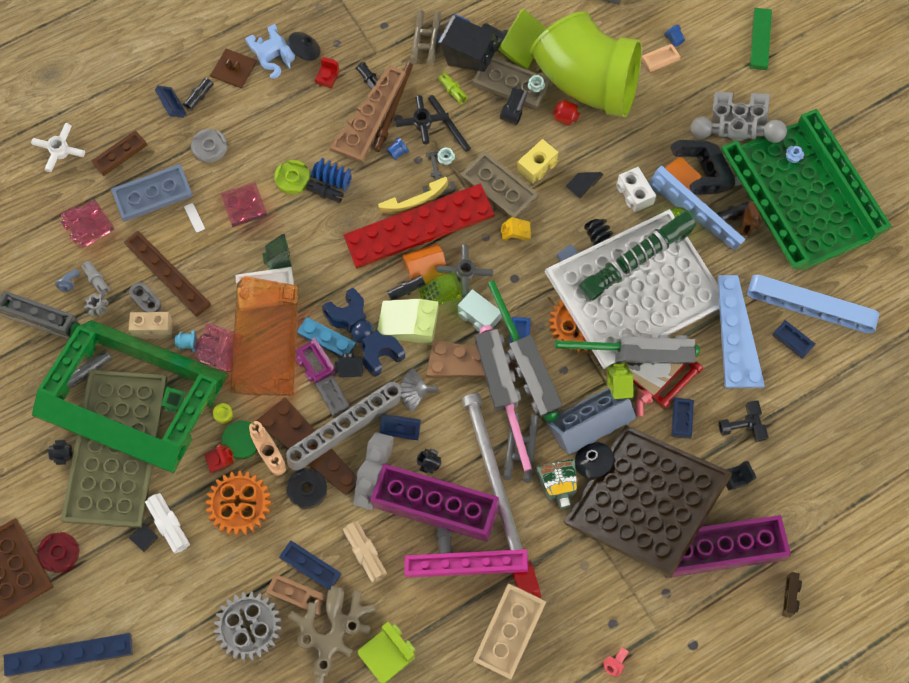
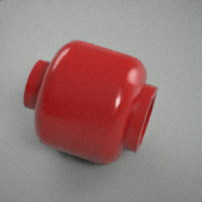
(566, 112)

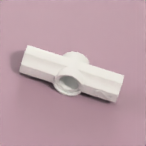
(167, 523)

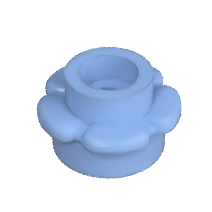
(794, 158)

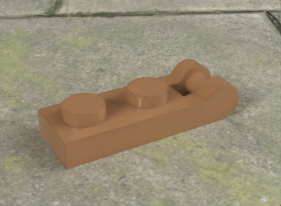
(295, 593)

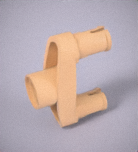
(263, 443)

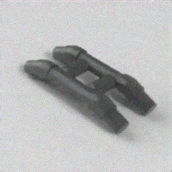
(512, 456)

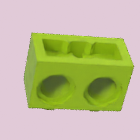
(620, 380)

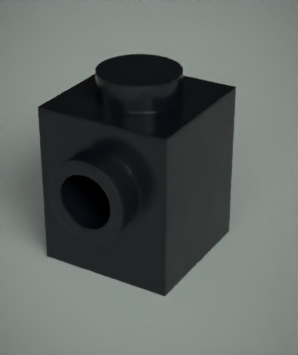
(349, 365)

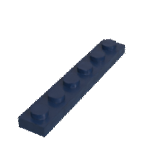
(68, 655)

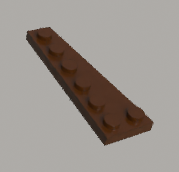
(290, 427)

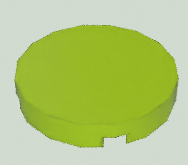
(292, 177)

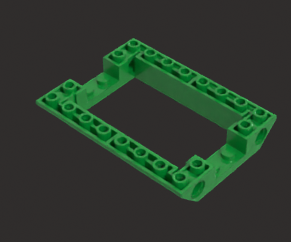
(163, 453)

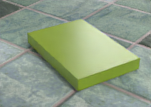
(521, 38)

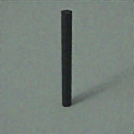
(450, 124)

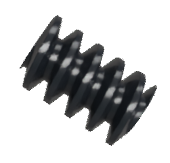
(598, 230)

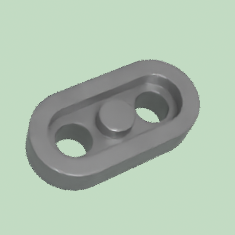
(145, 300)

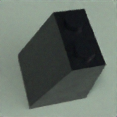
(467, 45)

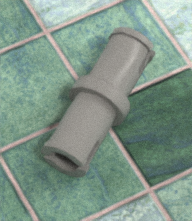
(95, 278)

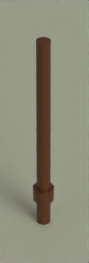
(383, 132)

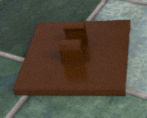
(233, 68)

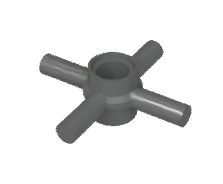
(465, 277)

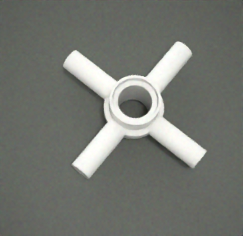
(55, 142)

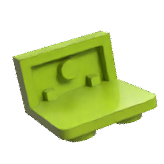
(387, 653)

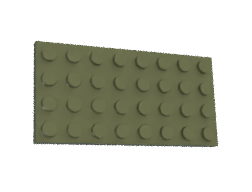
(105, 483)

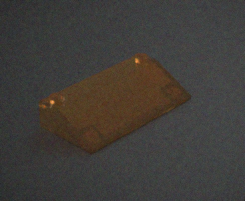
(264, 338)

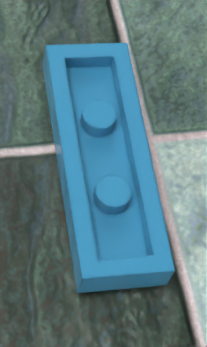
(326, 337)

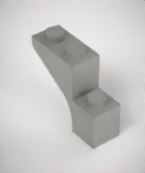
(378, 453)

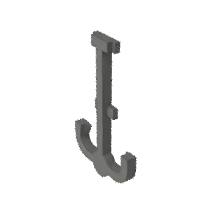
(436, 174)

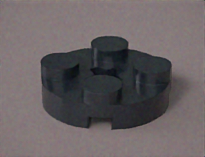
(311, 499)

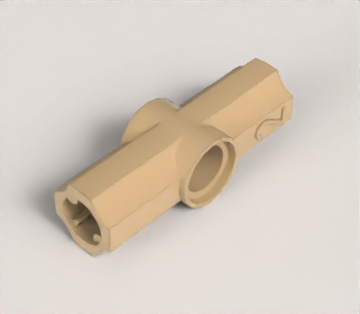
(364, 552)

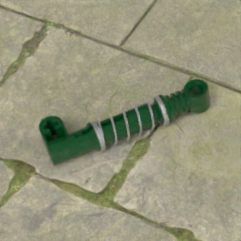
(658, 241)

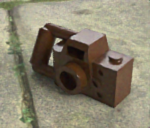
(750, 220)

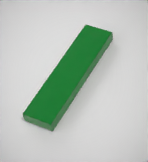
(760, 38)

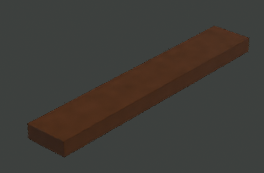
(167, 274)

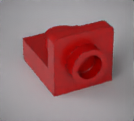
(328, 72)
(219, 458)

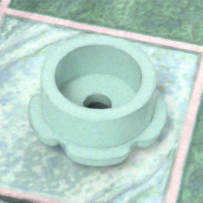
(536, 79)
(446, 152)

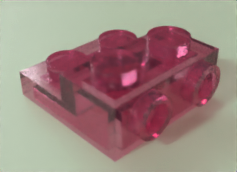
(86, 223)

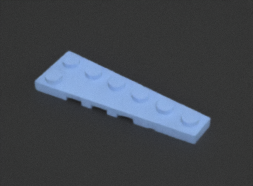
(675, 192)
(738, 346)

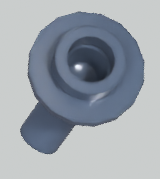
(65, 283)

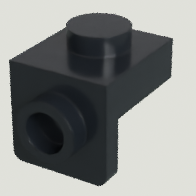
(741, 476)

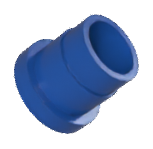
(675, 35)
(397, 149)

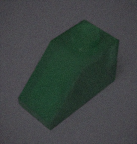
(277, 253)

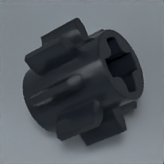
(60, 452)
(429, 461)

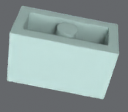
(478, 311)

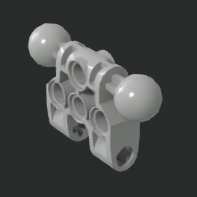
(739, 120)

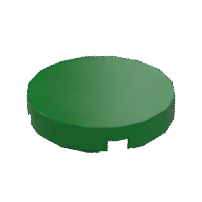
(239, 440)

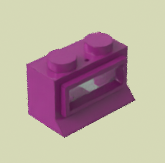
(314, 361)

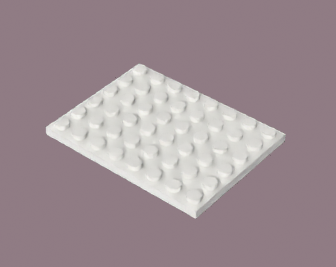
(654, 300)

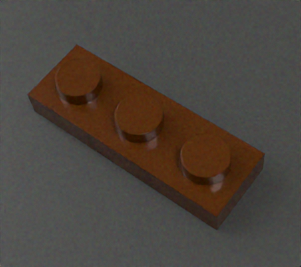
(119, 153)

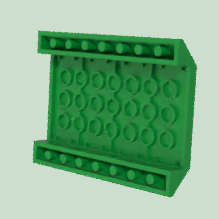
(809, 205)

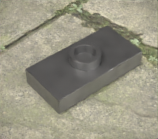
(332, 396)

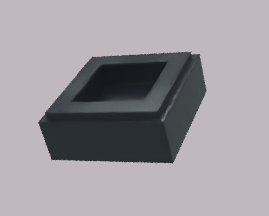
(143, 537)

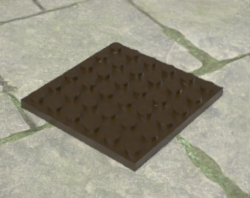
(649, 501)

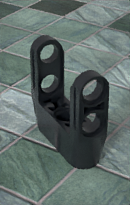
(717, 171)

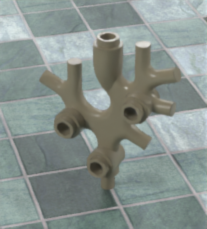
(331, 642)

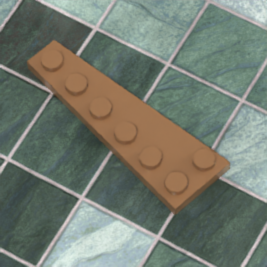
(364, 125)
(458, 360)

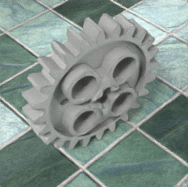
(230, 634)

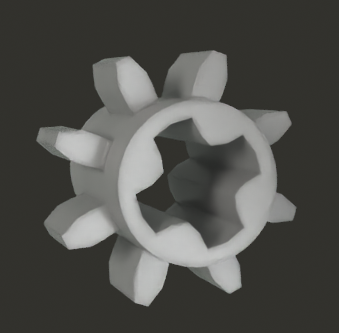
(95, 300)

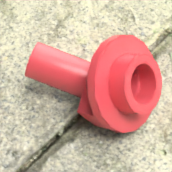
(643, 397)
(615, 664)

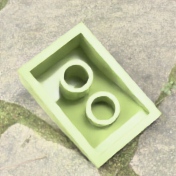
(409, 320)

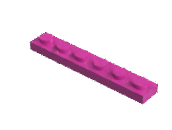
(466, 563)

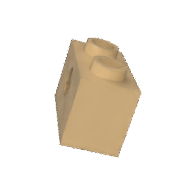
(150, 325)

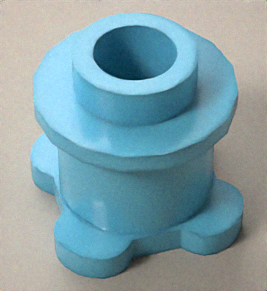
(186, 340)

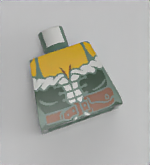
(558, 481)

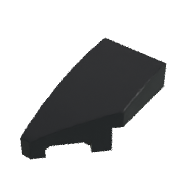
(582, 182)

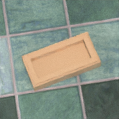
(660, 58)

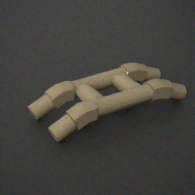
(419, 31)

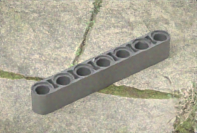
(349, 417)

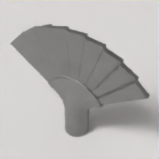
(414, 389)

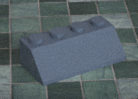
(590, 420)

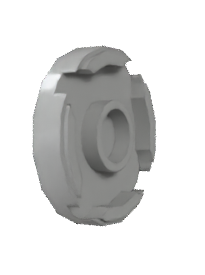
(209, 145)

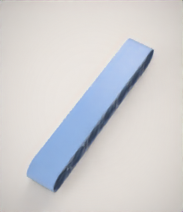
(813, 304)

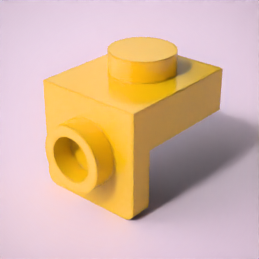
(516, 229)

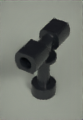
(751, 422)

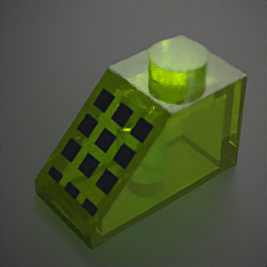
(442, 289)

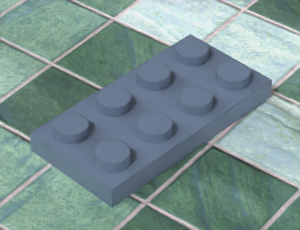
(151, 192)

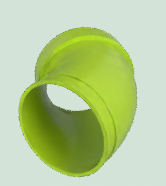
(590, 63)

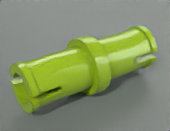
(452, 88)

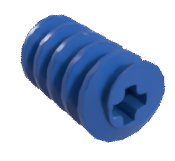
(332, 174)

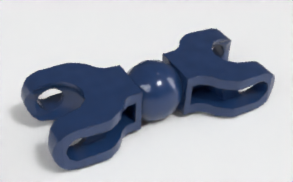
(363, 331)

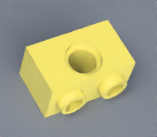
(540, 152)

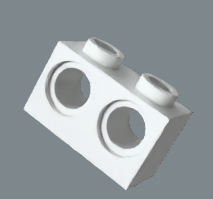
(639, 188)

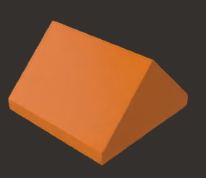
(425, 263)

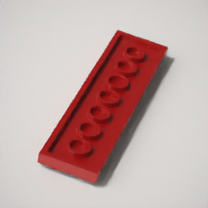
(418, 225)

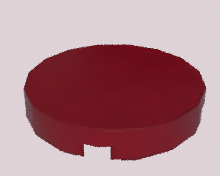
(58, 552)

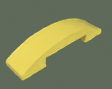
(392, 207)

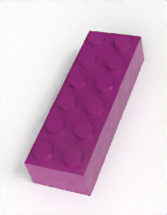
(435, 502)
(735, 546)

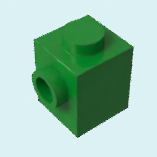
(173, 399)

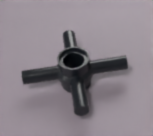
(422, 113)

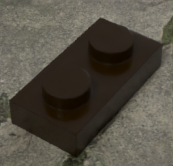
(792, 587)

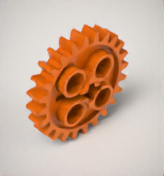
(559, 320)
(240, 485)

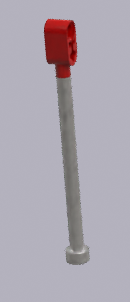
(524, 580)

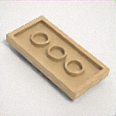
(509, 631)

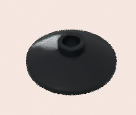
(304, 46)
(597, 466)

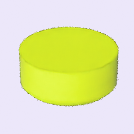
(222, 413)

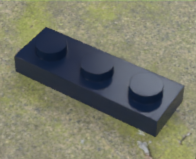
(310, 565)

